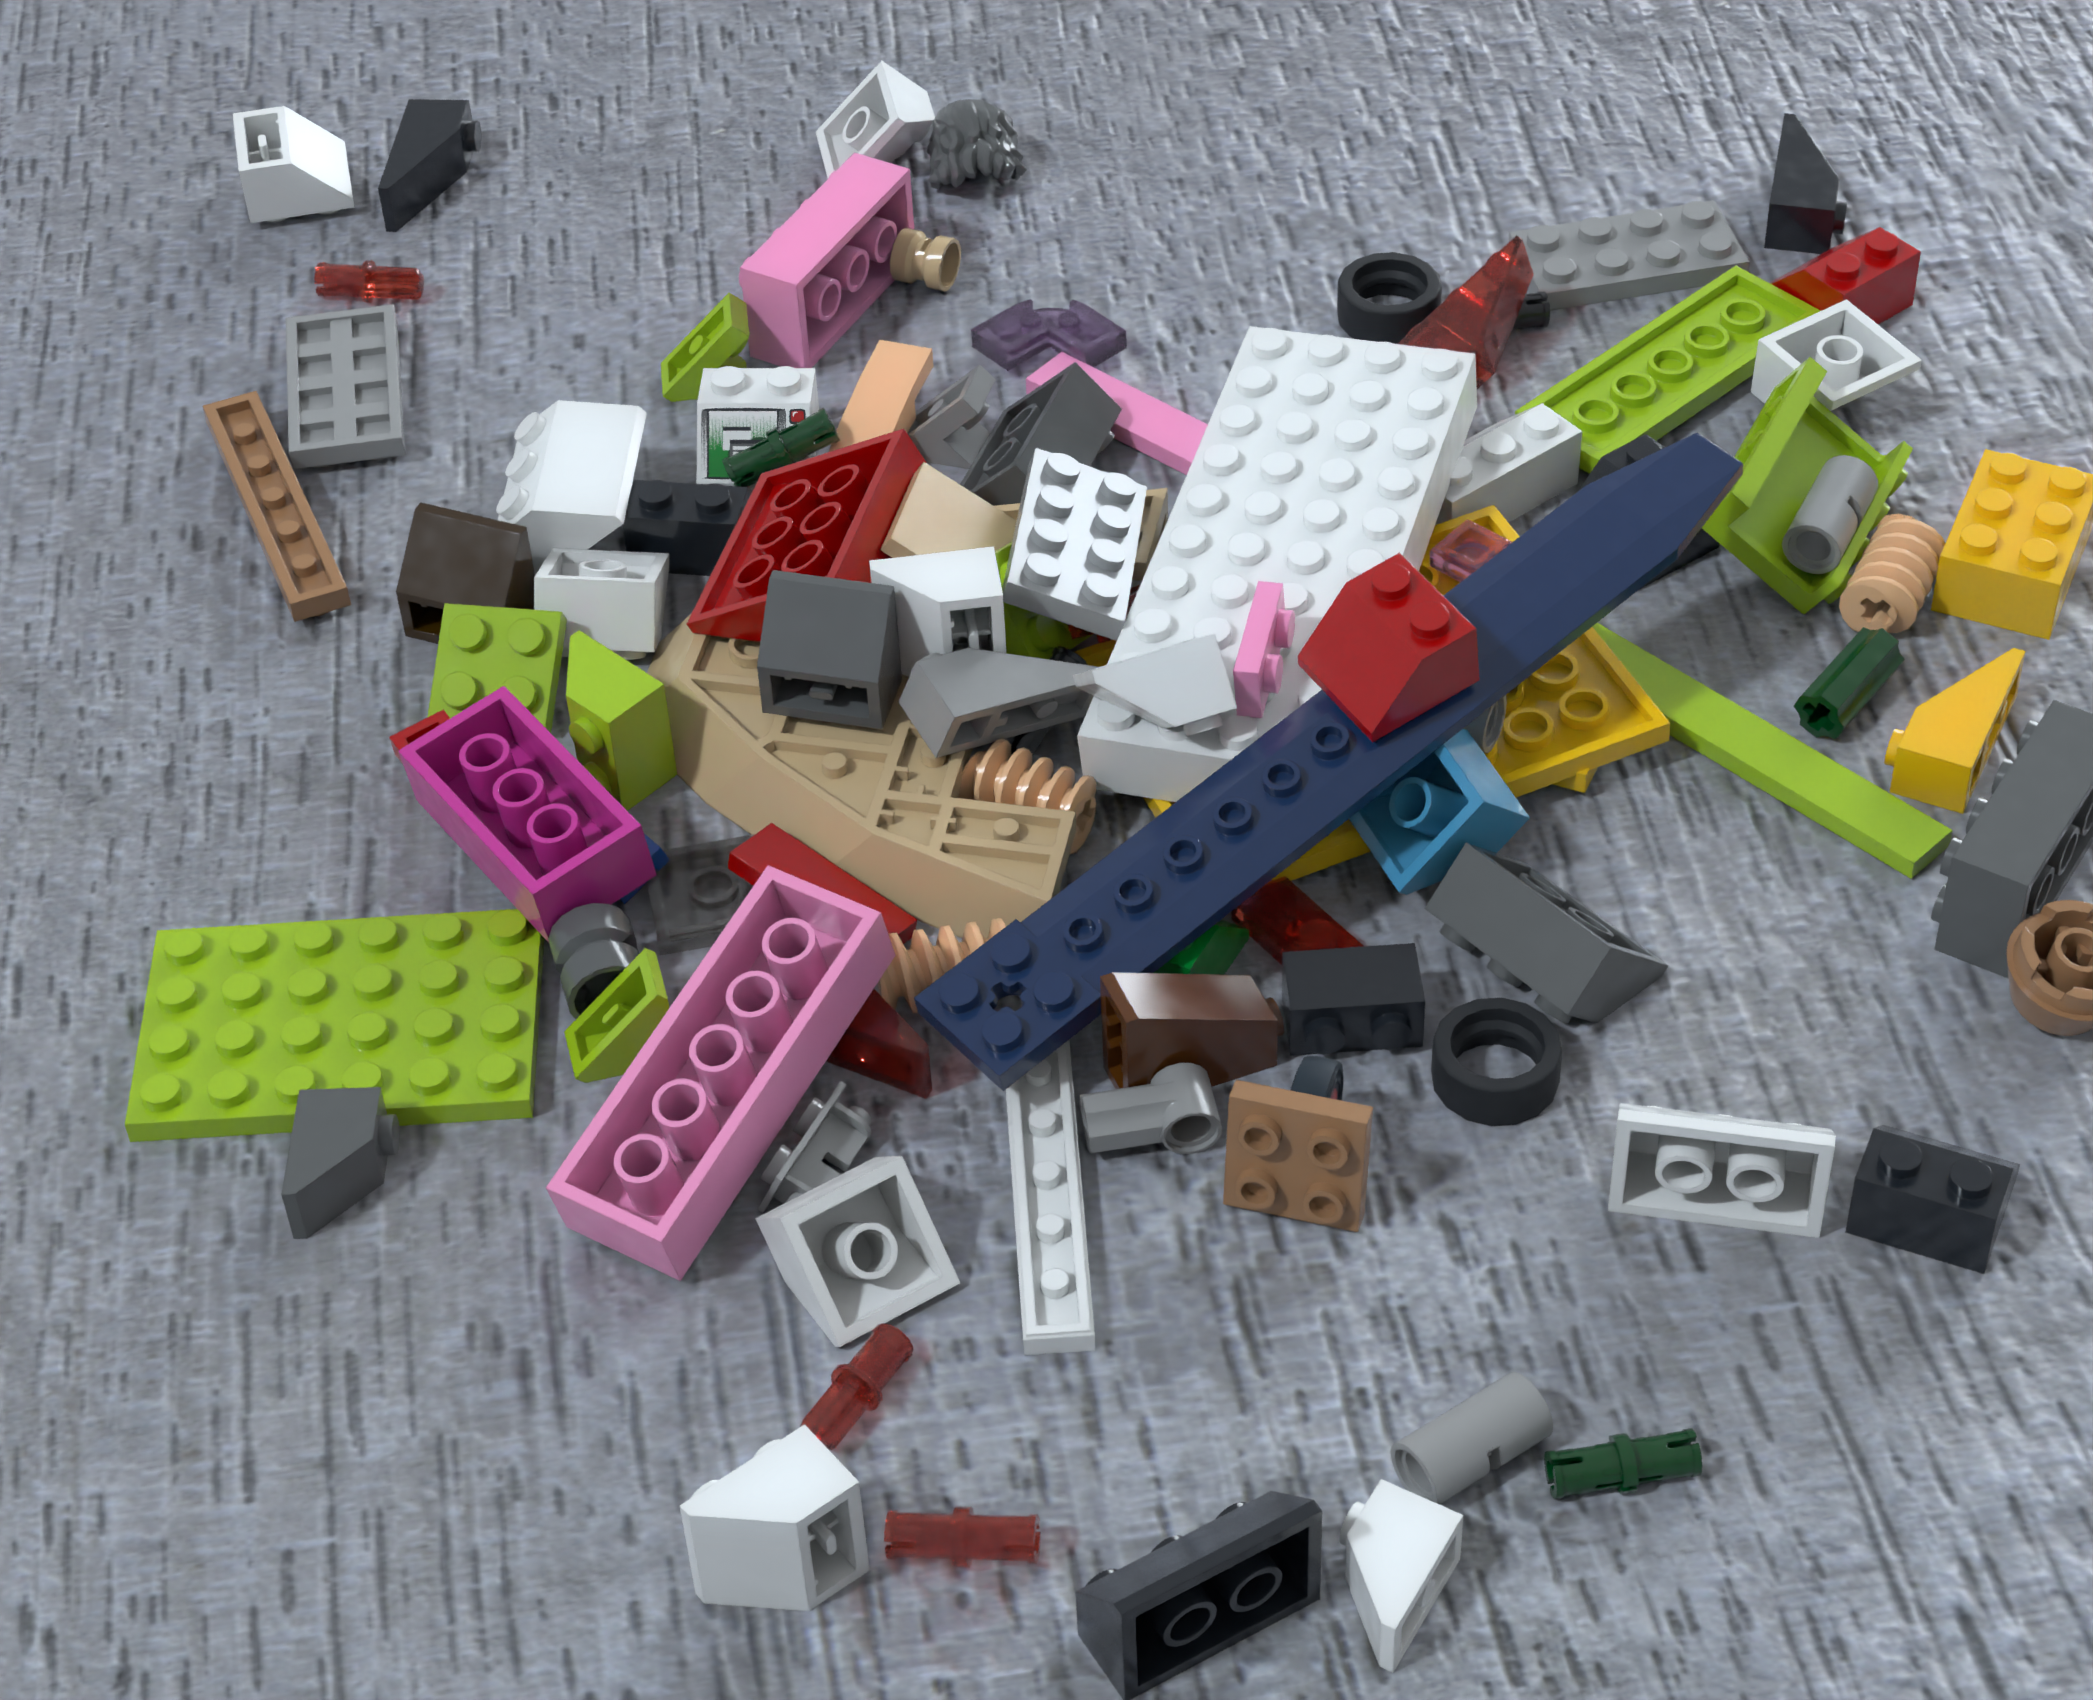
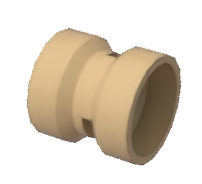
(925, 259)

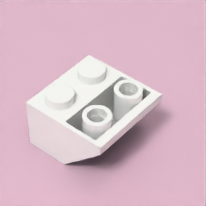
(289, 166)
(944, 602)
(777, 1529)

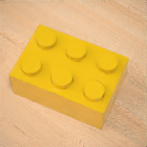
(2015, 544)

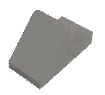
(949, 425)

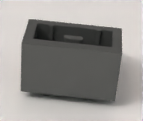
(829, 650)

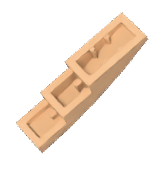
(885, 393)

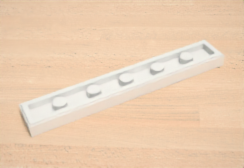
(1049, 1210)

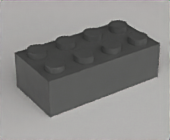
(2020, 840)

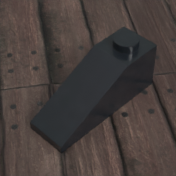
(426, 157)
(1802, 195)

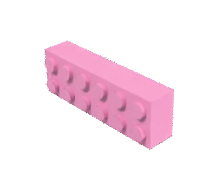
(722, 1072)

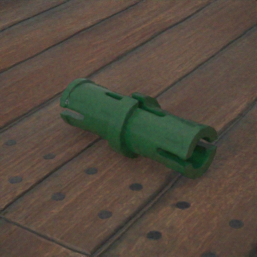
(781, 448)
(1623, 1463)

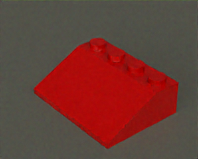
(811, 520)

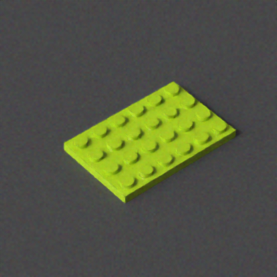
(405, 1003)

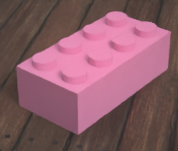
(826, 262)

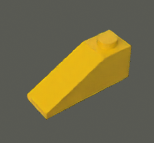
(1954, 735)

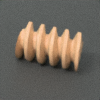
(1892, 575)
(1014, 780)
(923, 964)

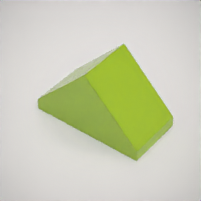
(618, 1021)

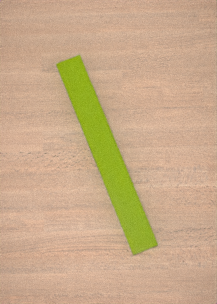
(1785, 765)

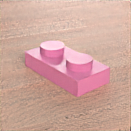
(1258, 661)

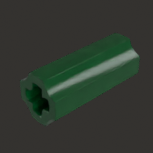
(1849, 683)

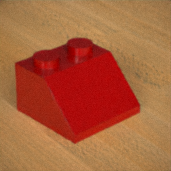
(1870, 271)
(1390, 648)

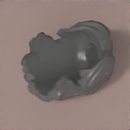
(972, 138)

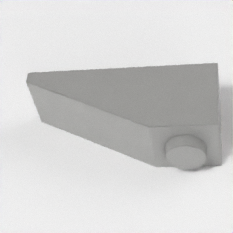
(988, 696)

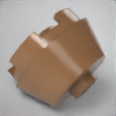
(2054, 968)

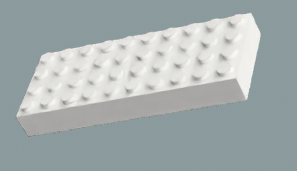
(1303, 479)

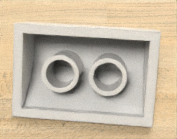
(1514, 465)
(572, 474)
(1721, 1170)

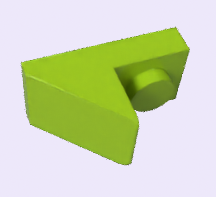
(709, 345)

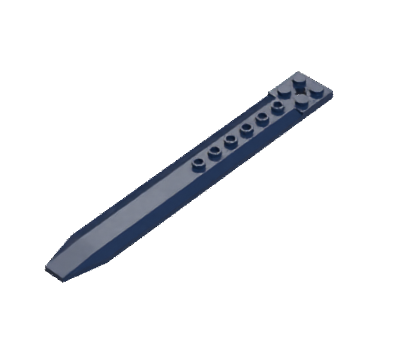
(1315, 771)

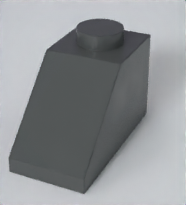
(335, 1154)

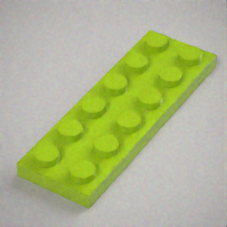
(1672, 364)

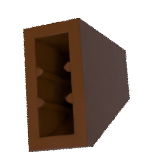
(1186, 1019)

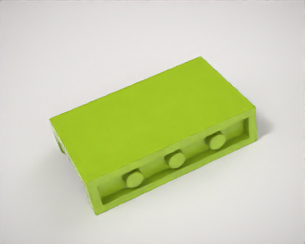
(1779, 467)

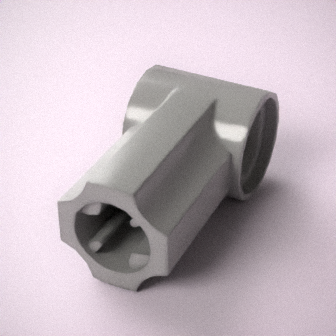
(1171, 1110)

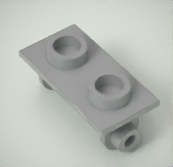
(827, 1133)

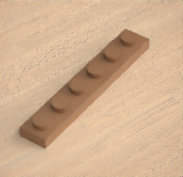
(276, 506)

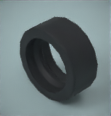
(1386, 275)
(1500, 1099)

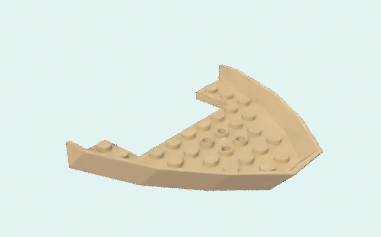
(865, 793)

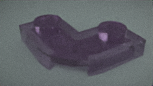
(1025, 332)

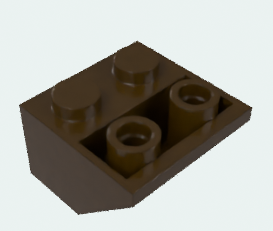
(463, 562)

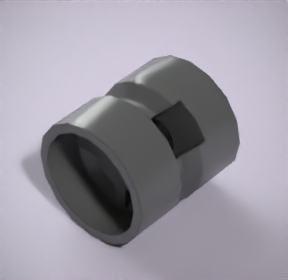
(590, 951)

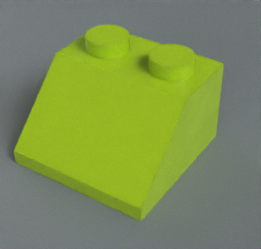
(618, 722)

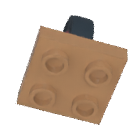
(1299, 1148)

